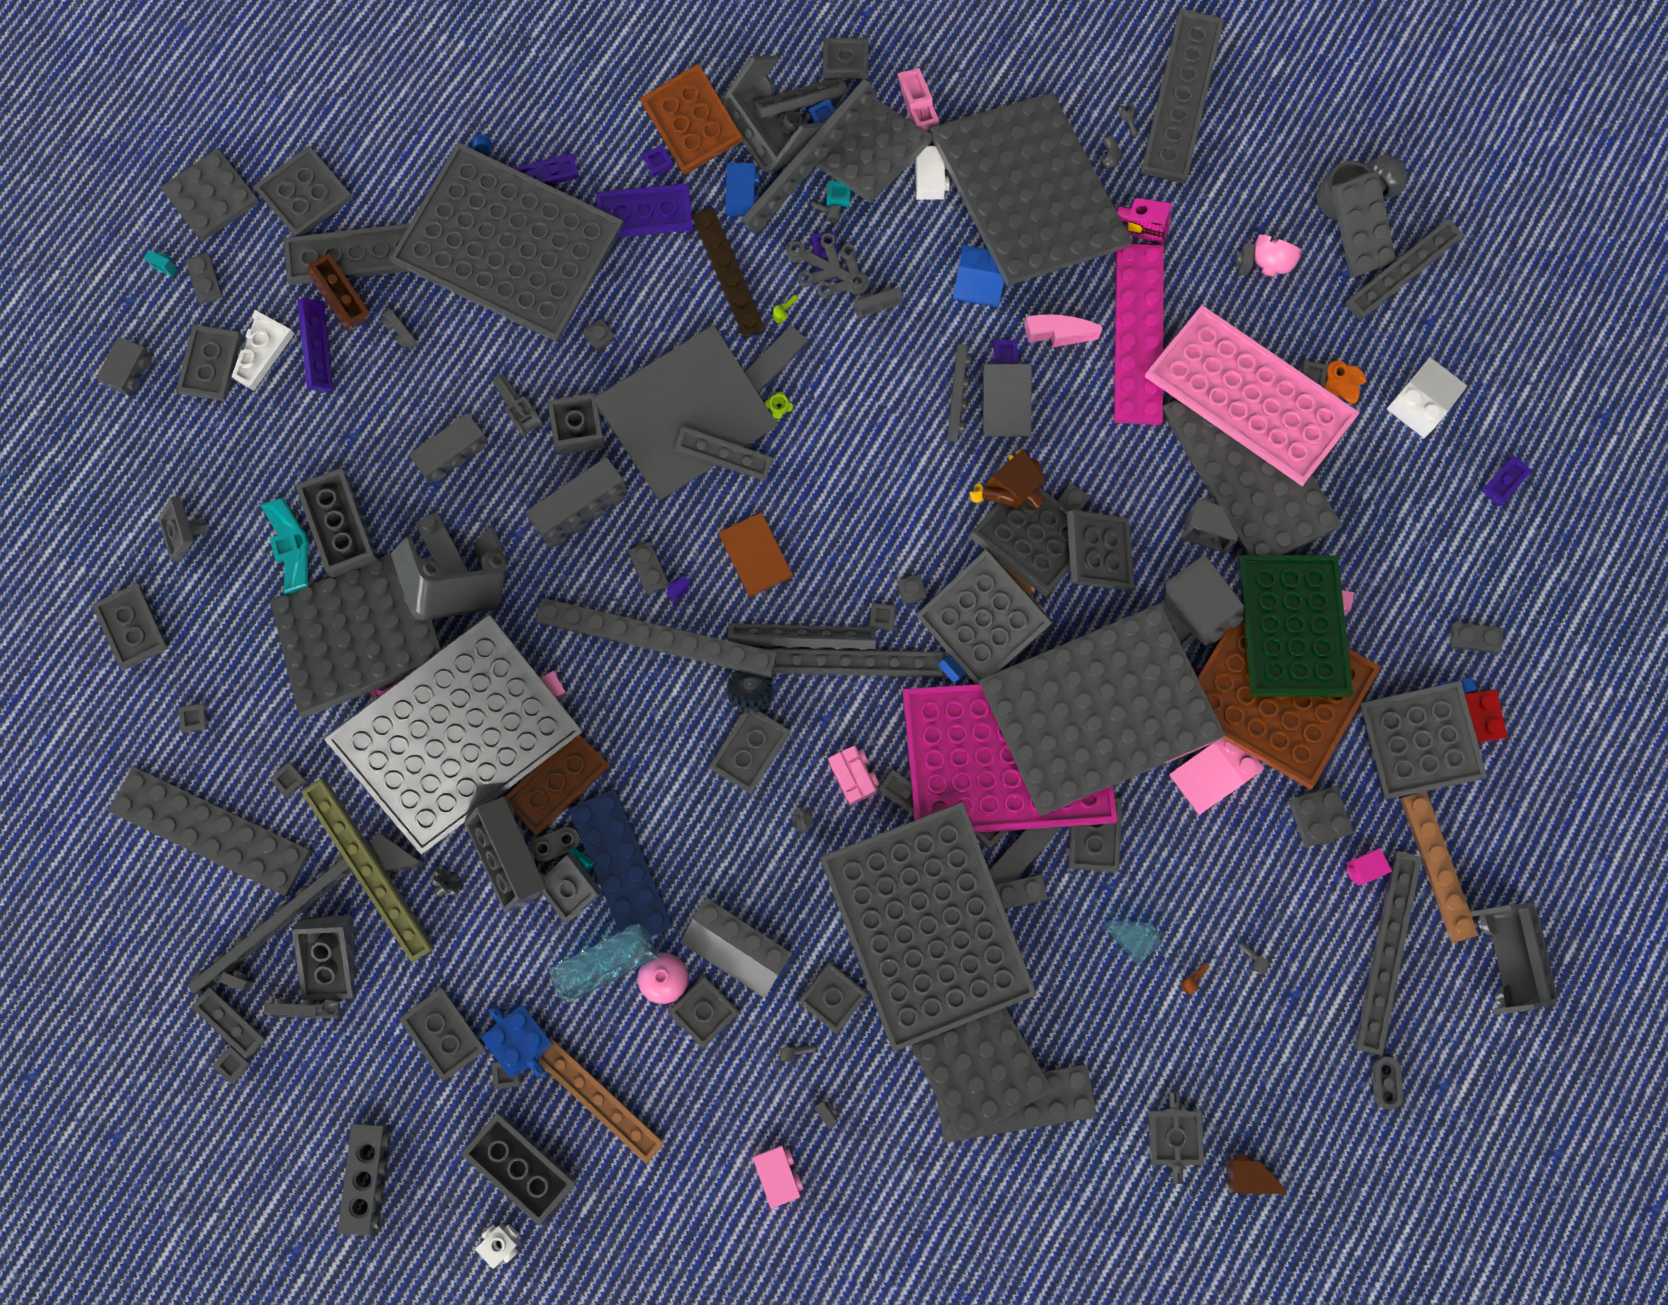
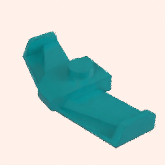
(289, 545)

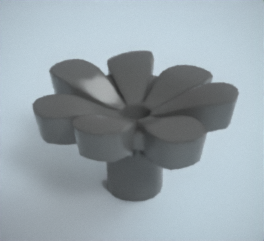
(445, 882)

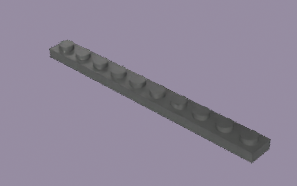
(657, 638)

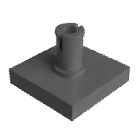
(178, 530)

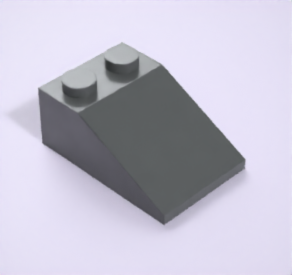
(325, 957)

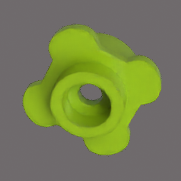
(779, 398)

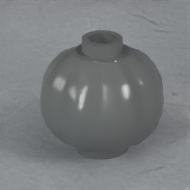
(1391, 173)

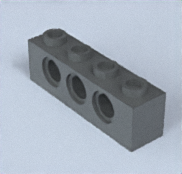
(351, 1219)

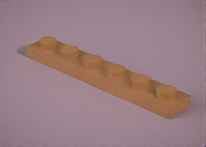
(1439, 867)
(600, 1102)

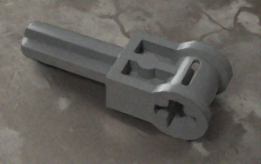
(518, 408)

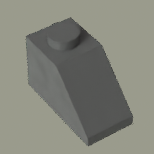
(392, 856)

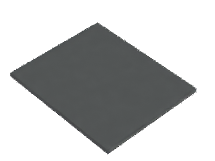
(690, 388)

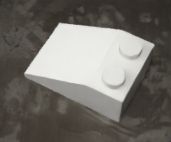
(1427, 397)

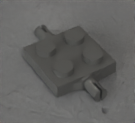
(1176, 1138)

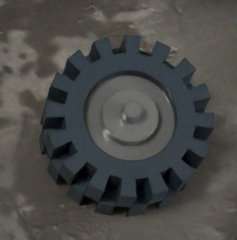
(749, 691)

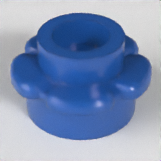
(481, 144)

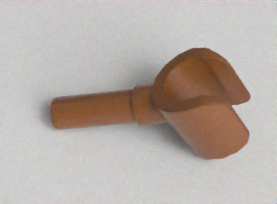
(1189, 984)

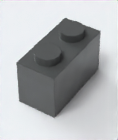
(124, 366)

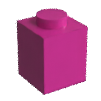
(1368, 867)

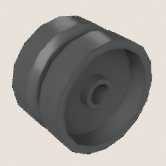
(1342, 172)

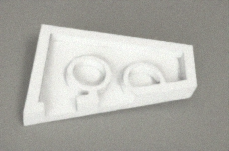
(263, 346)

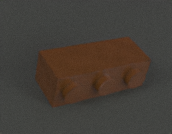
(338, 292)

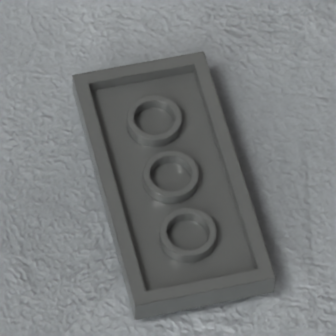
(1363, 223)

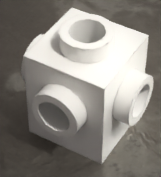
(492, 1252)

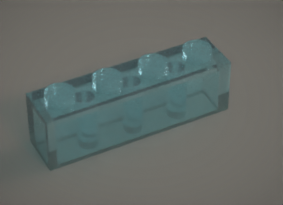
(603, 963)

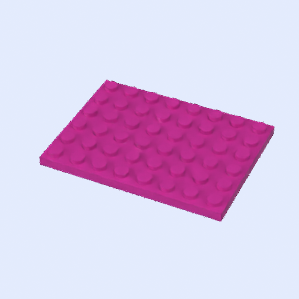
(964, 758)

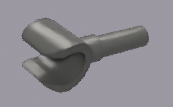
(1128, 116)
(833, 214)
(1260, 964)
(787, 1053)

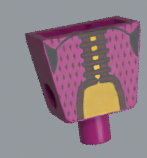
(1147, 219)

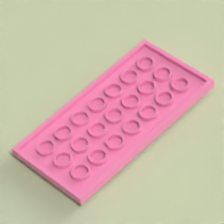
(1252, 395)

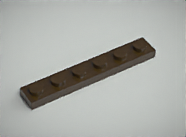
(728, 273)

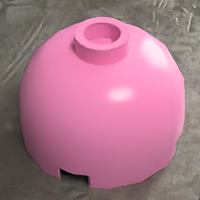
(1275, 256)
(663, 978)

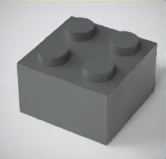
(576, 424)

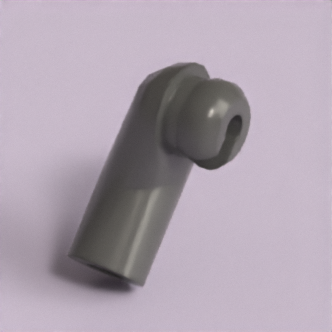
(1113, 154)

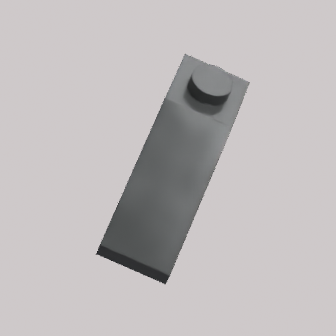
(441, 544)

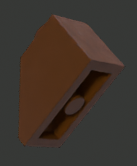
(1251, 1177)

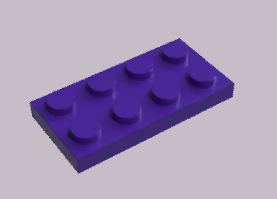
(649, 209)

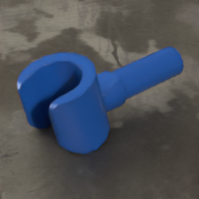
(1468, 685)

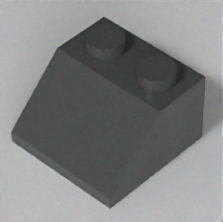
(1209, 526)

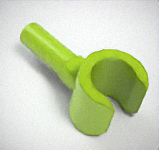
(779, 311)

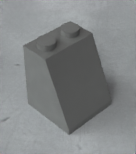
(1203, 601)

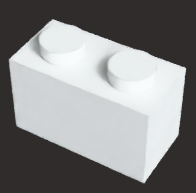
(930, 175)

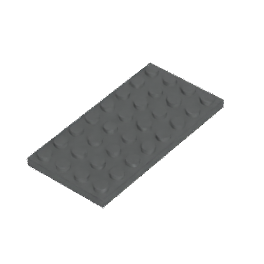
(1260, 501)

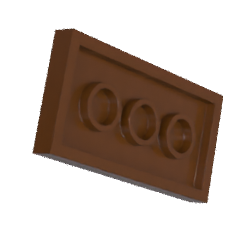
(556, 784)

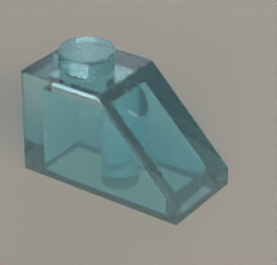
(1134, 938)

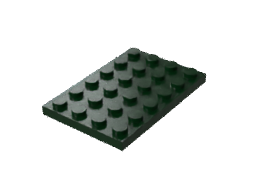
(1294, 626)

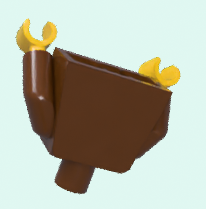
(1014, 483)

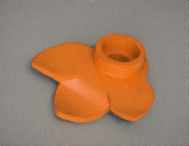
(1347, 383)

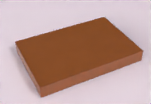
(755, 555)

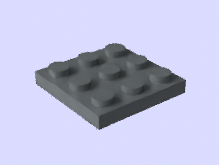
(303, 192)
(209, 195)
(1100, 550)

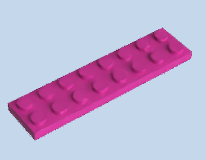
(1138, 333)

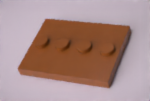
(691, 119)

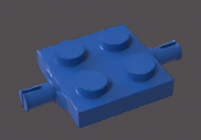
(517, 1041)

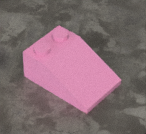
(1214, 774)

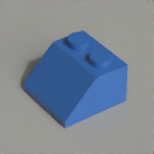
(978, 278)

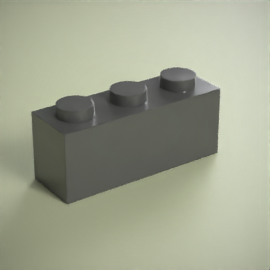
(449, 449)

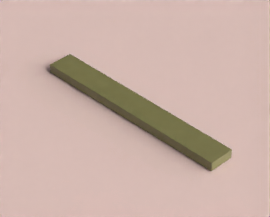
(367, 869)

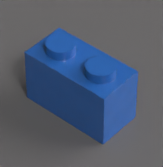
(741, 188)

